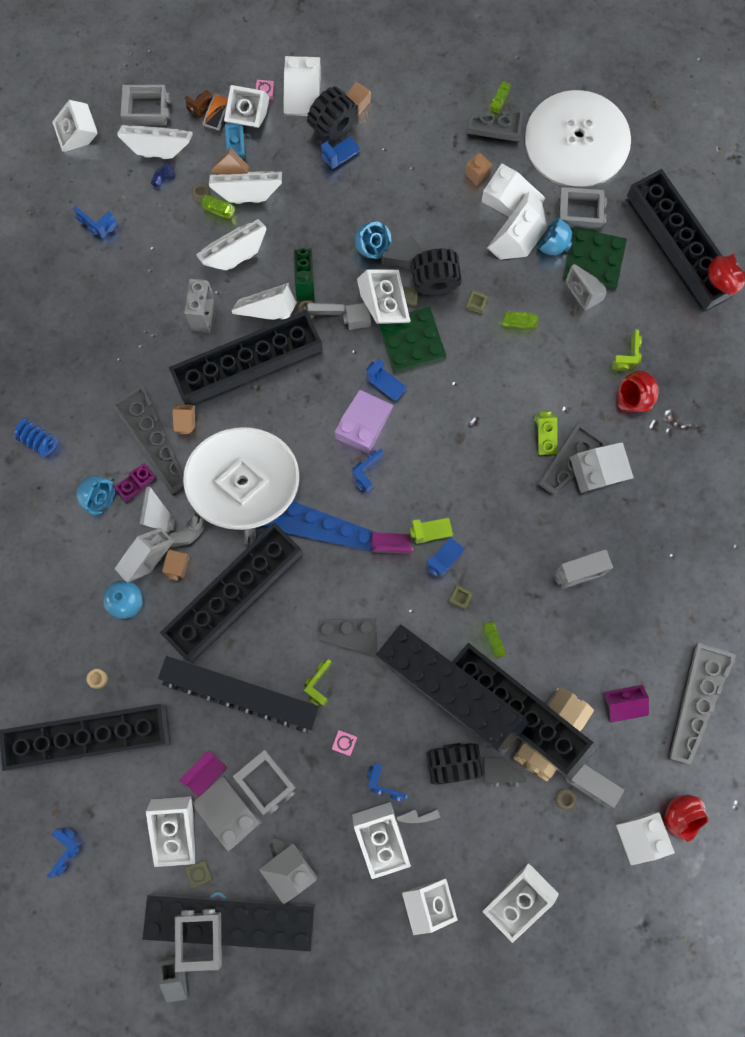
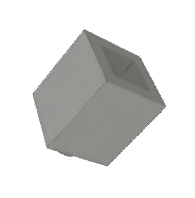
(357, 316)

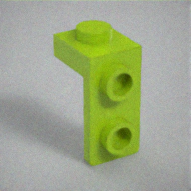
(626, 363)
(547, 432)
(430, 530)
(316, 697)

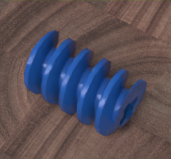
(34, 438)

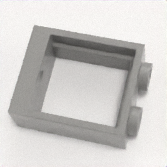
(132, 92)
(591, 224)
(199, 301)
(144, 554)
(583, 569)
(252, 766)
(597, 787)
(198, 964)

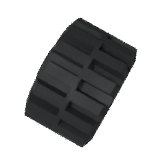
(332, 114)
(436, 271)
(454, 763)

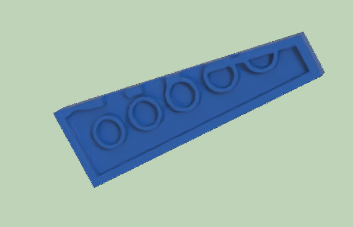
(316, 525)

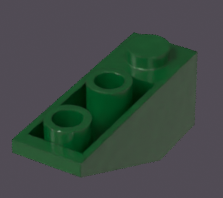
(304, 274)

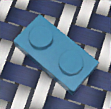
(235, 138)

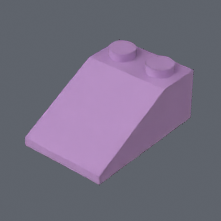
(363, 421)

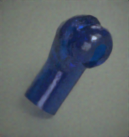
(160, 172)

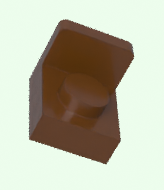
(200, 105)

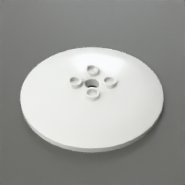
(574, 159)
(235, 455)

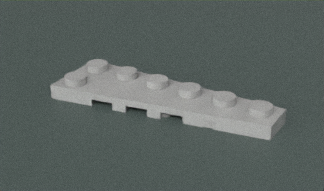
(703, 687)

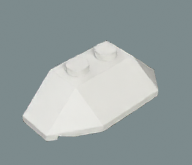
(154, 140)
(246, 187)
(520, 230)
(234, 246)

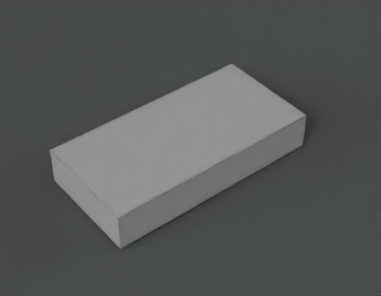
(324, 309)

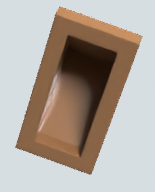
(230, 164)

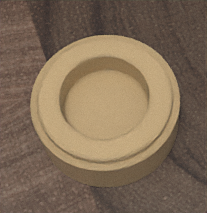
(97, 678)

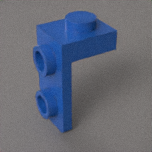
(339, 153)
(101, 227)
(384, 381)
(362, 481)
(444, 558)
(373, 775)
(67, 838)

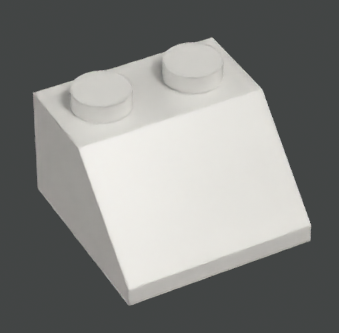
(246, 106)
(74, 126)
(645, 838)
(429, 907)

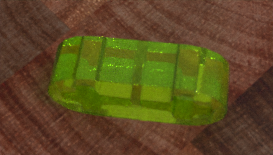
(500, 97)
(218, 206)
(520, 319)
(494, 639)

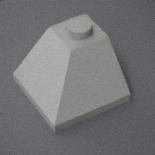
(585, 287)
(155, 514)
(288, 874)

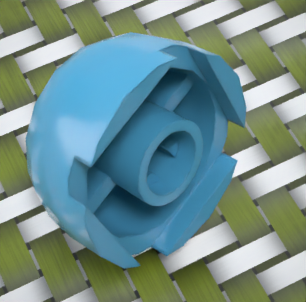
(372, 239)
(556, 239)
(95, 494)
(122, 599)

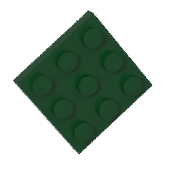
(596, 254)
(413, 342)

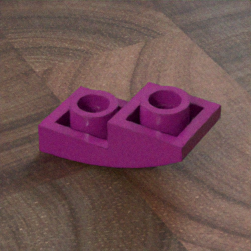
(134, 483)

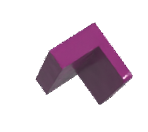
(391, 543)
(627, 703)
(203, 773)

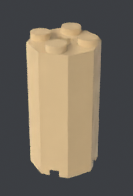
(573, 711)

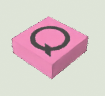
(267, 86)
(344, 743)

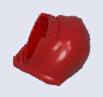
(726, 274)
(638, 392)
(685, 816)

